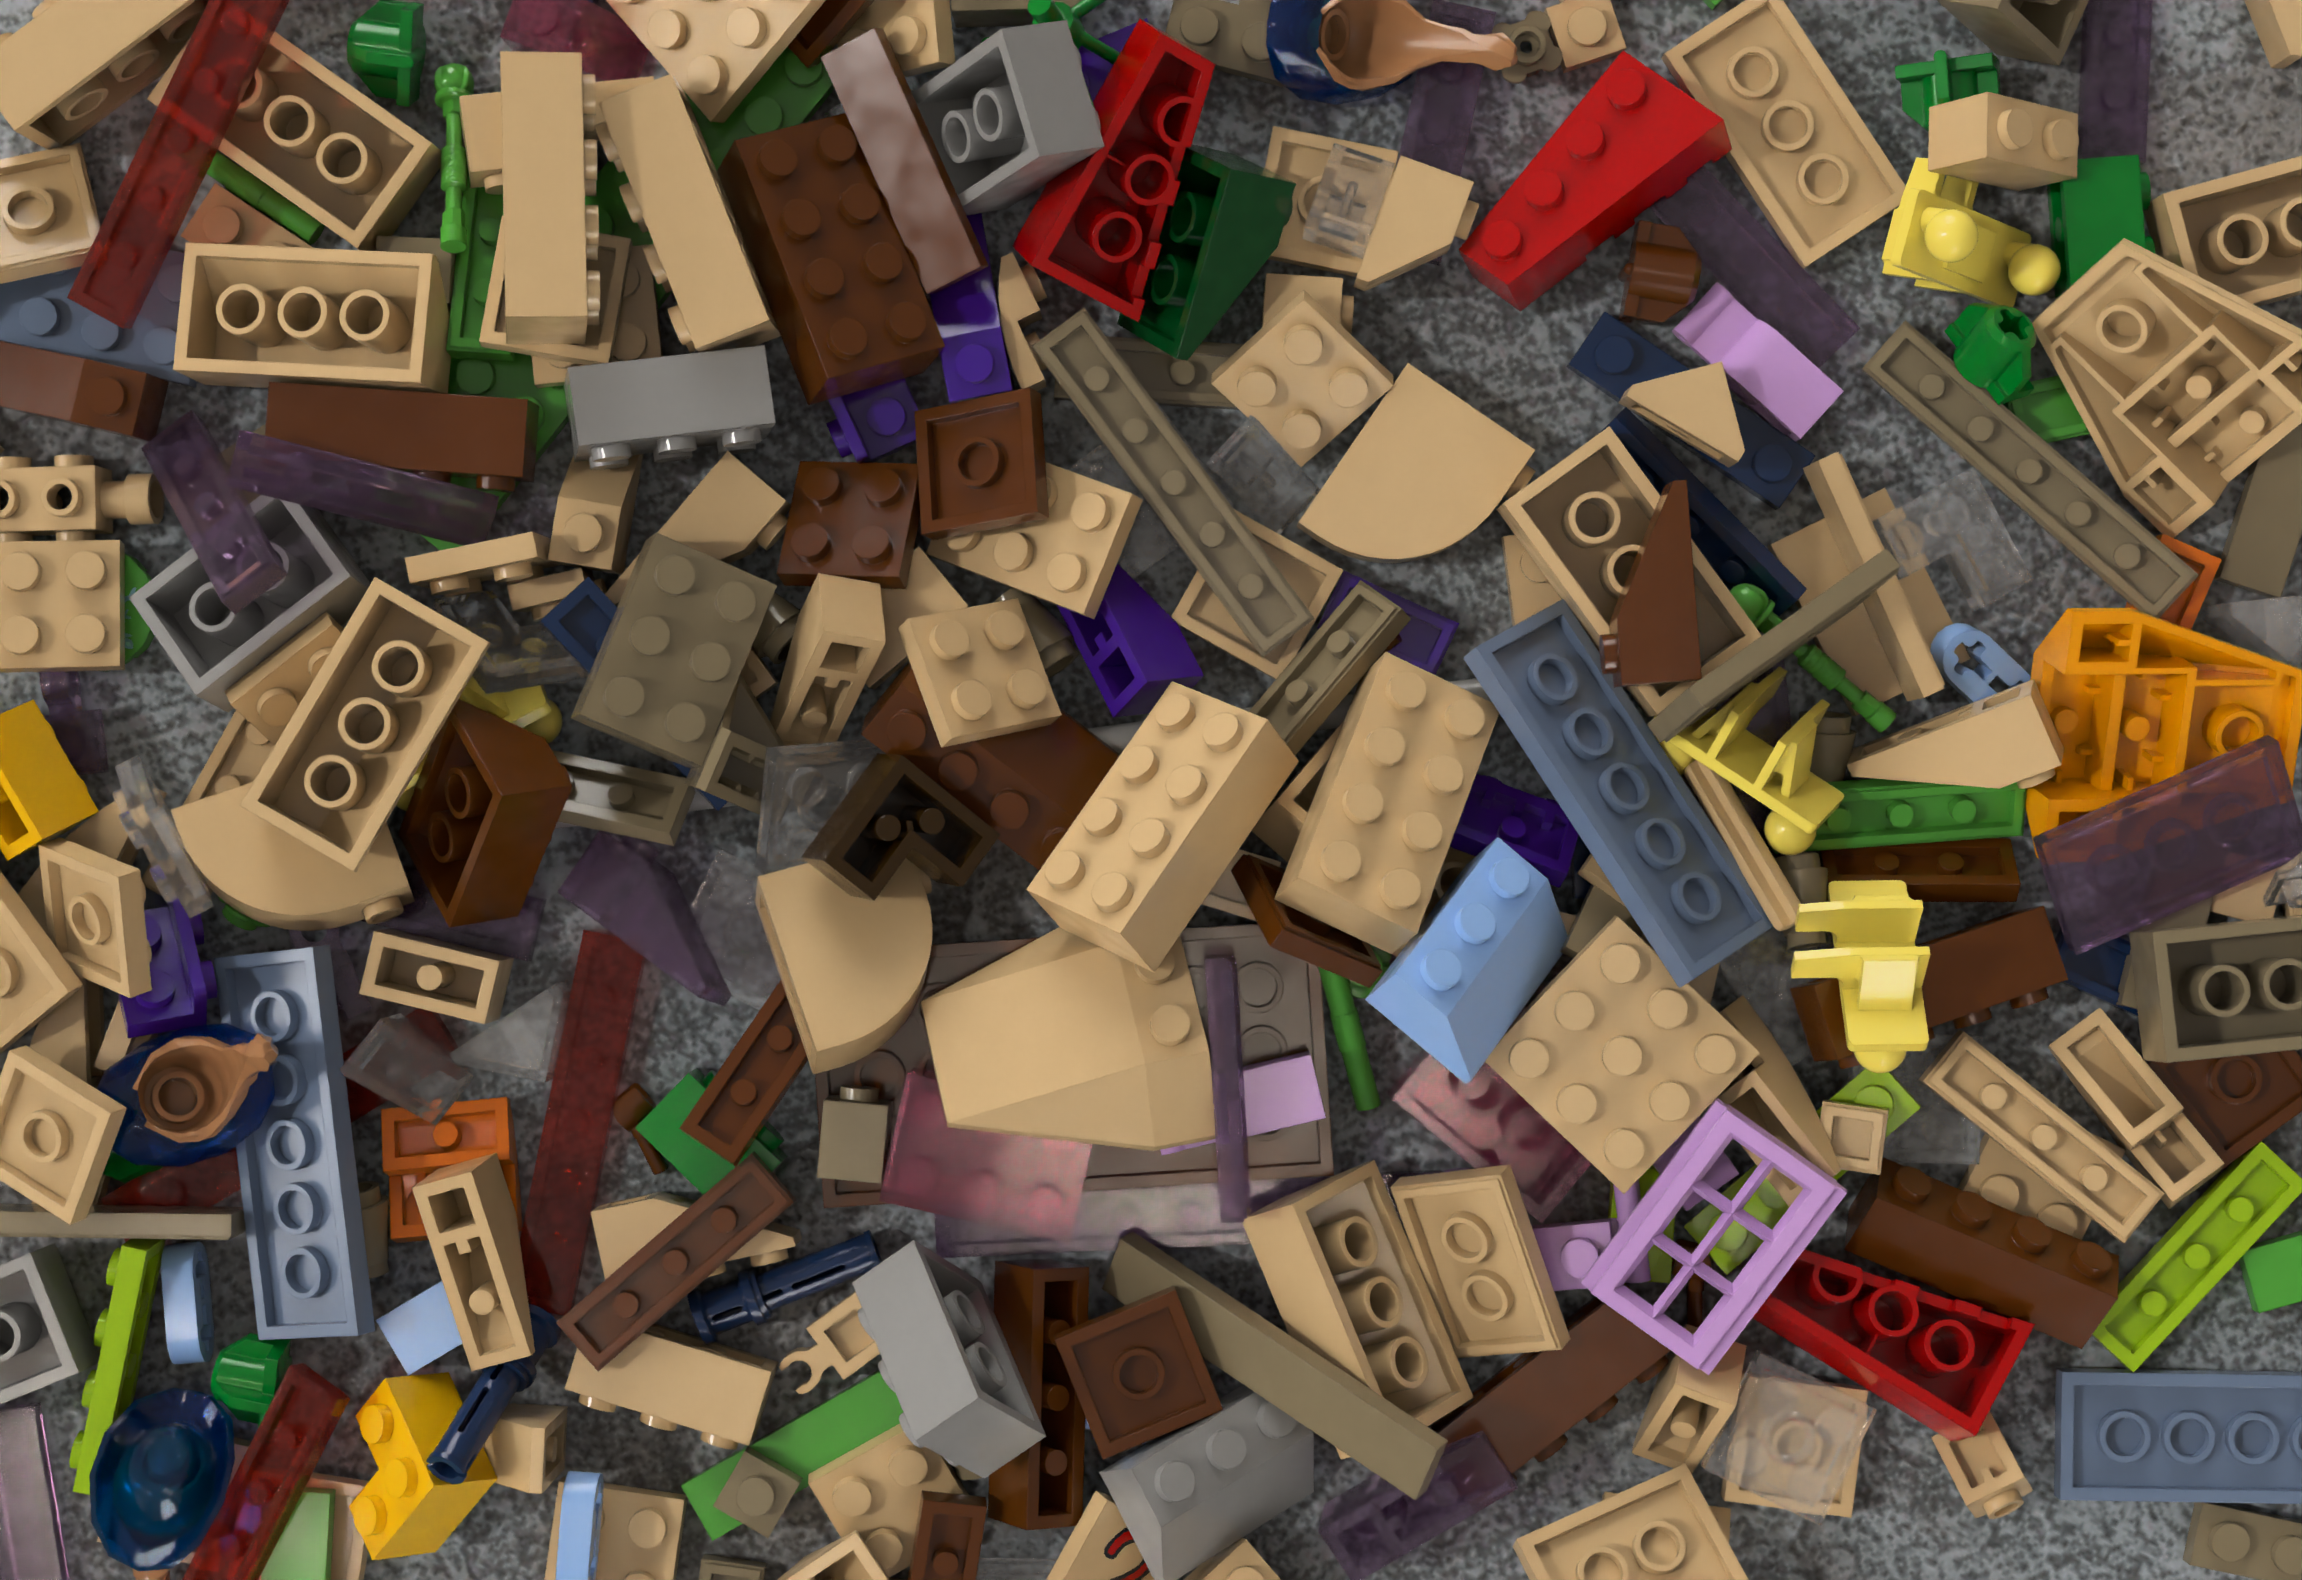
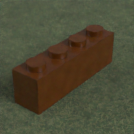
(412, 430)
(1966, 975)
(1982, 1252)
(1548, 1392)
(1047, 1480)

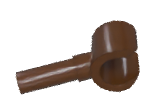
(629, 1111)
(1694, 1286)

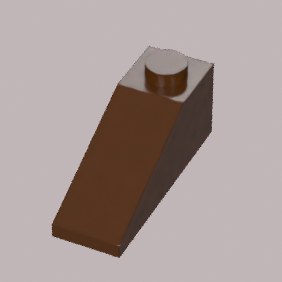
(81, 391)
(1656, 614)

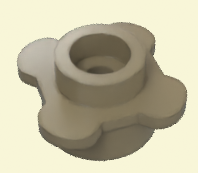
(1543, 54)

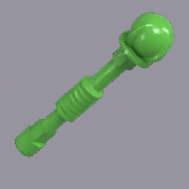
(450, 83)
(1813, 660)

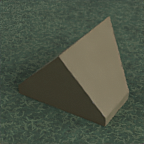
(738, 752)

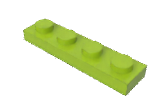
(1766, 1204)
(2197, 1253)
(122, 1339)

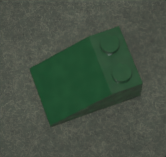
(1211, 247)

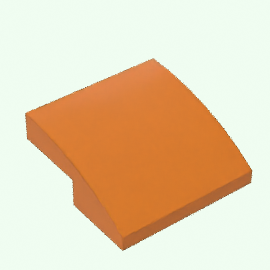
(418, 1148)

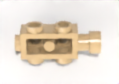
(96, 500)

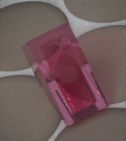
(576, 26)

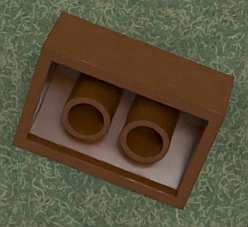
(483, 815)

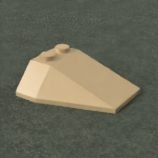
(2172, 379)
(1074, 1048)

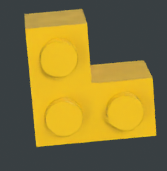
(37, 783)
(404, 1504)

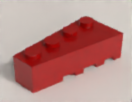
(1596, 173)
(1106, 214)
(1901, 1343)

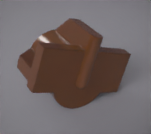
(1659, 274)

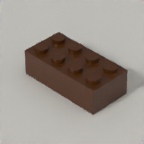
(829, 258)

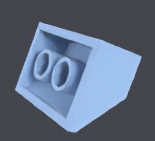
(1474, 960)

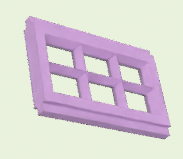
(1762, 1272)

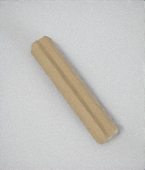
(1745, 844)

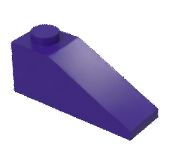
(971, 329)
(1132, 647)

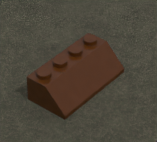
(1016, 782)

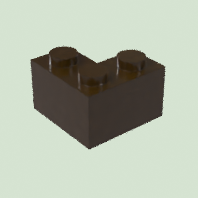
(897, 816)

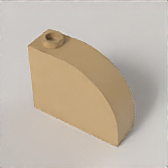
(1416, 476)
(280, 877)
(847, 959)

